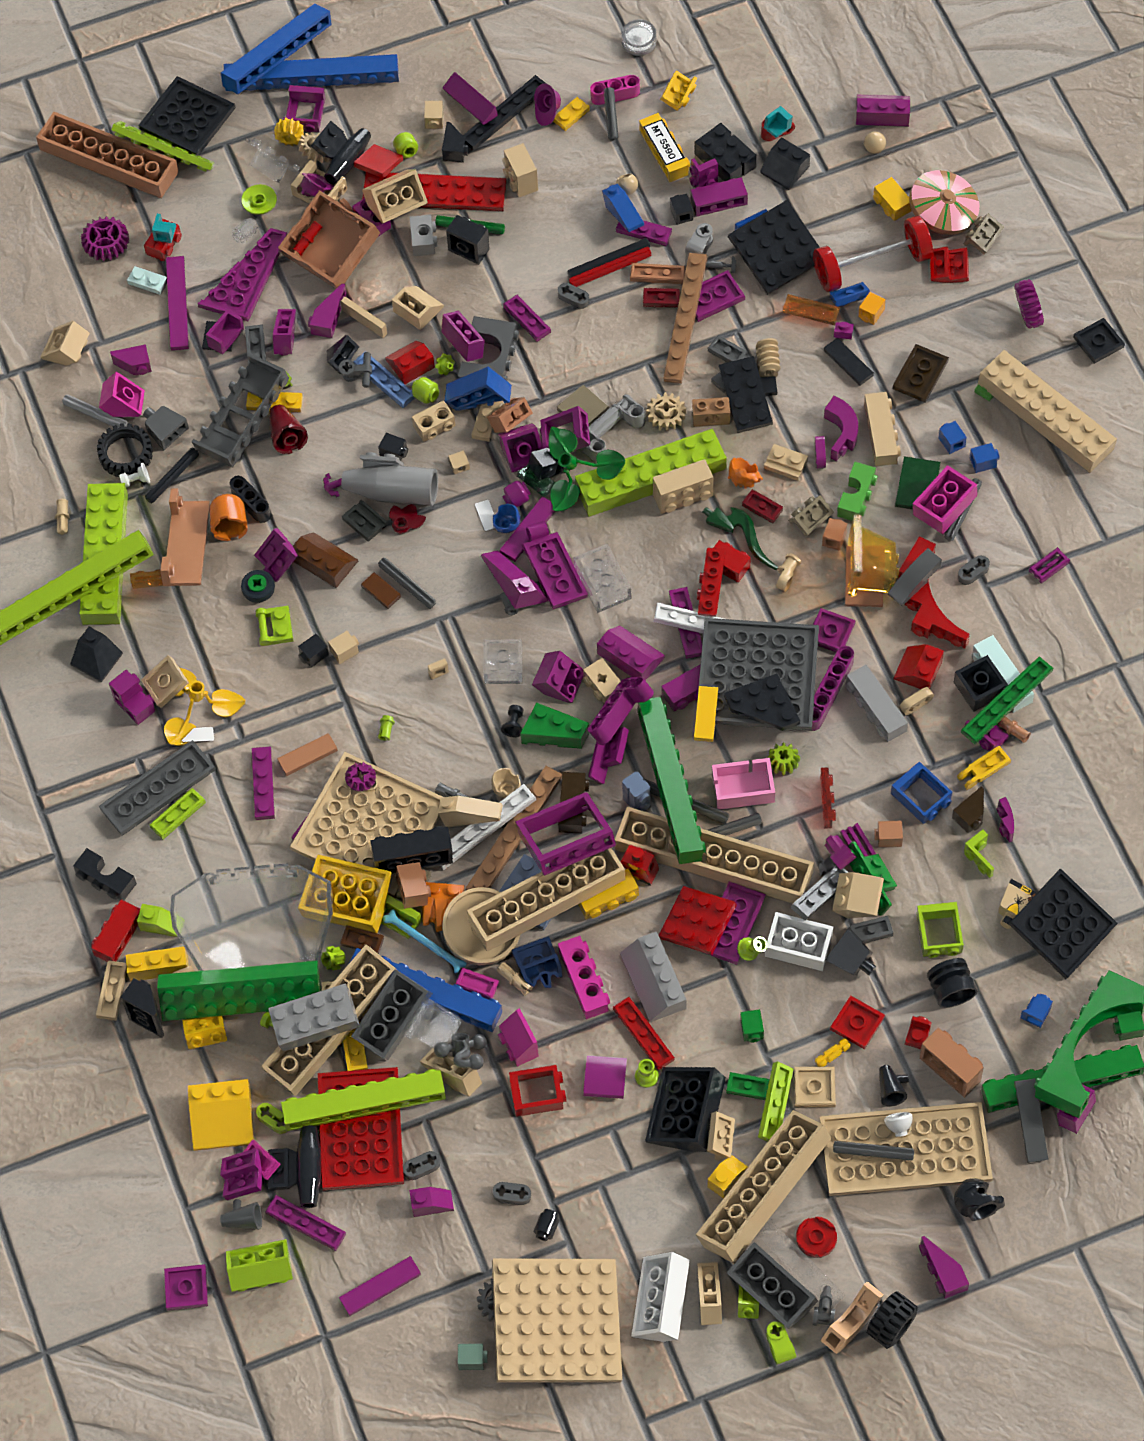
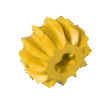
(288, 131)

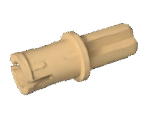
(62, 516)
(514, 978)

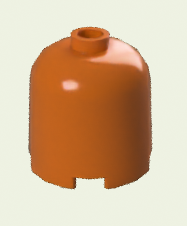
(228, 517)

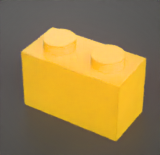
(892, 199)

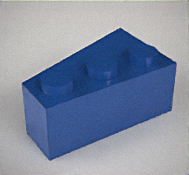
(476, 389)

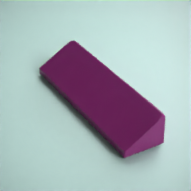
(470, 98)

